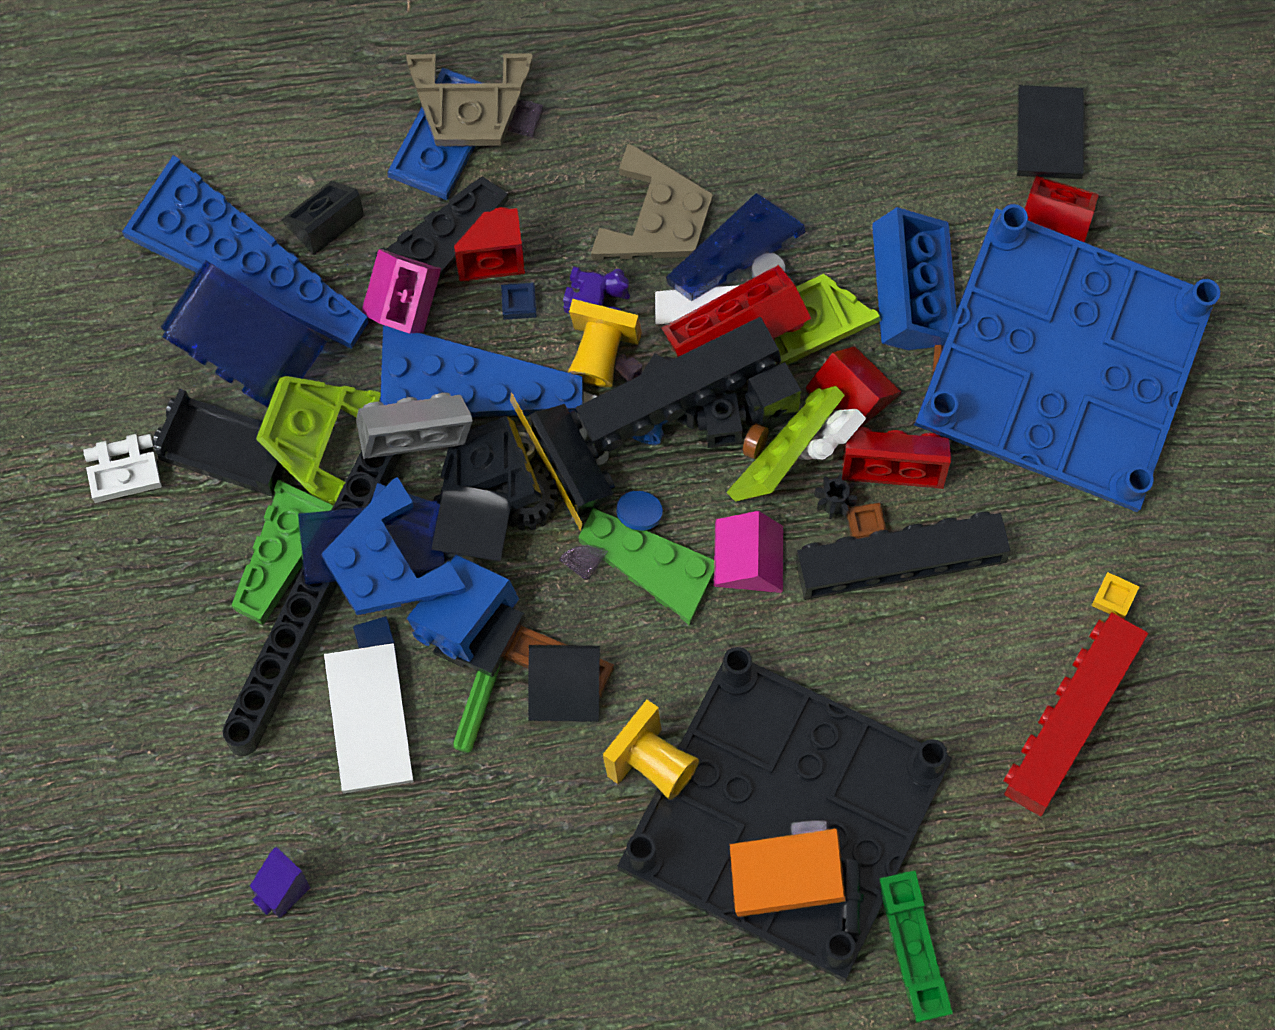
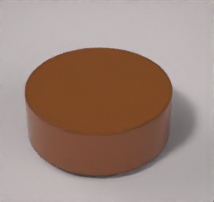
(755, 441)

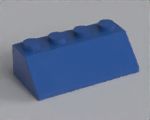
(913, 279)

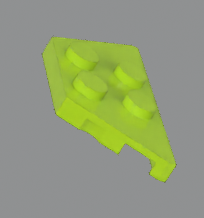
(833, 316)

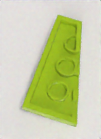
(787, 446)

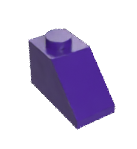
(278, 884)

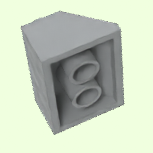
(413, 425)

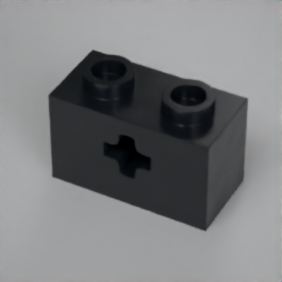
(772, 397)

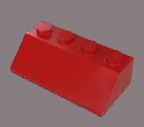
(766, 295)

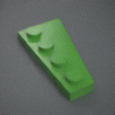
(276, 553)
(661, 567)

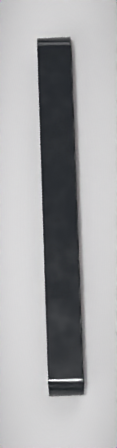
(298, 628)

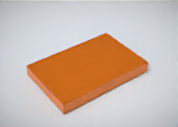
(787, 872)

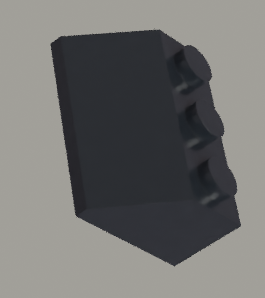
(572, 457)

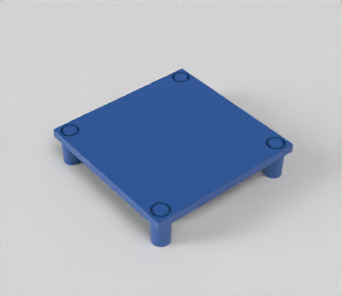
(1066, 359)

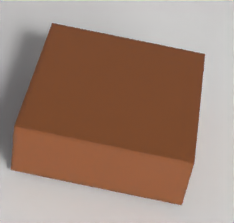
(865, 520)

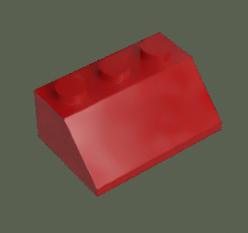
(896, 458)

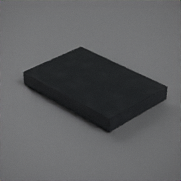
(1050, 132)

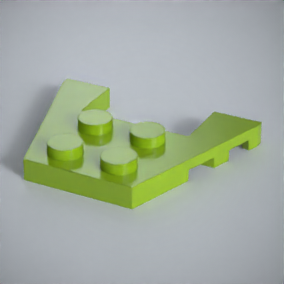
(301, 425)

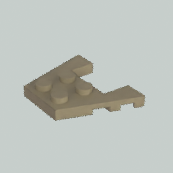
(472, 111)
(669, 218)

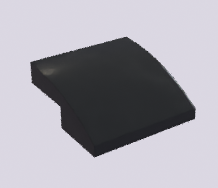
(472, 522)
(491, 642)
(563, 683)

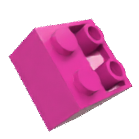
(400, 292)

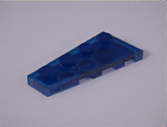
(743, 237)

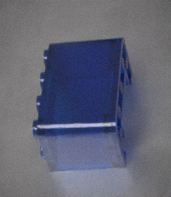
(240, 333)

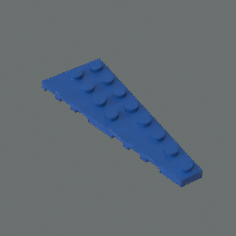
(194, 223)

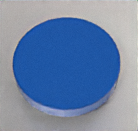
(639, 510)

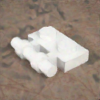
(834, 431)
(122, 476)

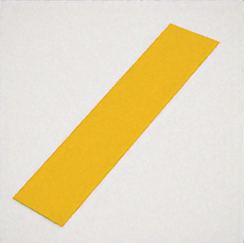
(545, 460)

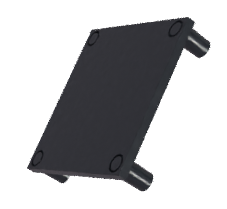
(774, 760)

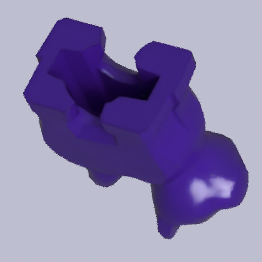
(595, 286)

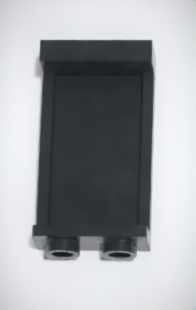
(216, 444)

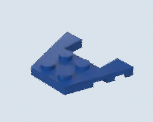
(373, 568)

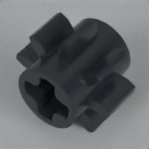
(838, 488)

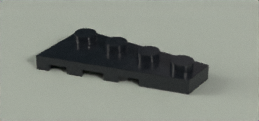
(436, 236)

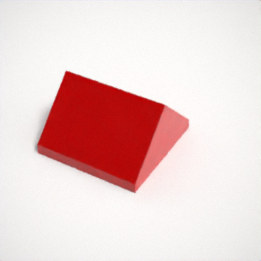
(858, 380)

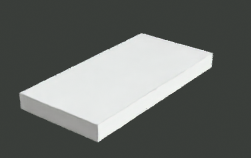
(368, 718)

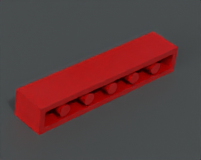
(1075, 714)

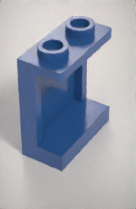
(456, 620)

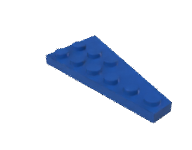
(429, 365)

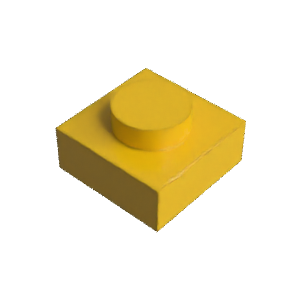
(1115, 595)

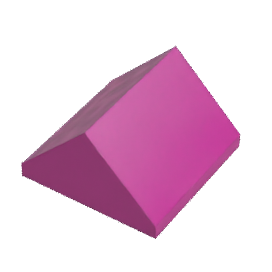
(749, 553)

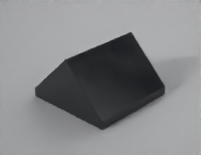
(325, 215)

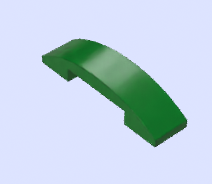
(914, 947)

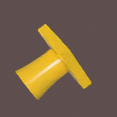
(600, 340)
(649, 754)

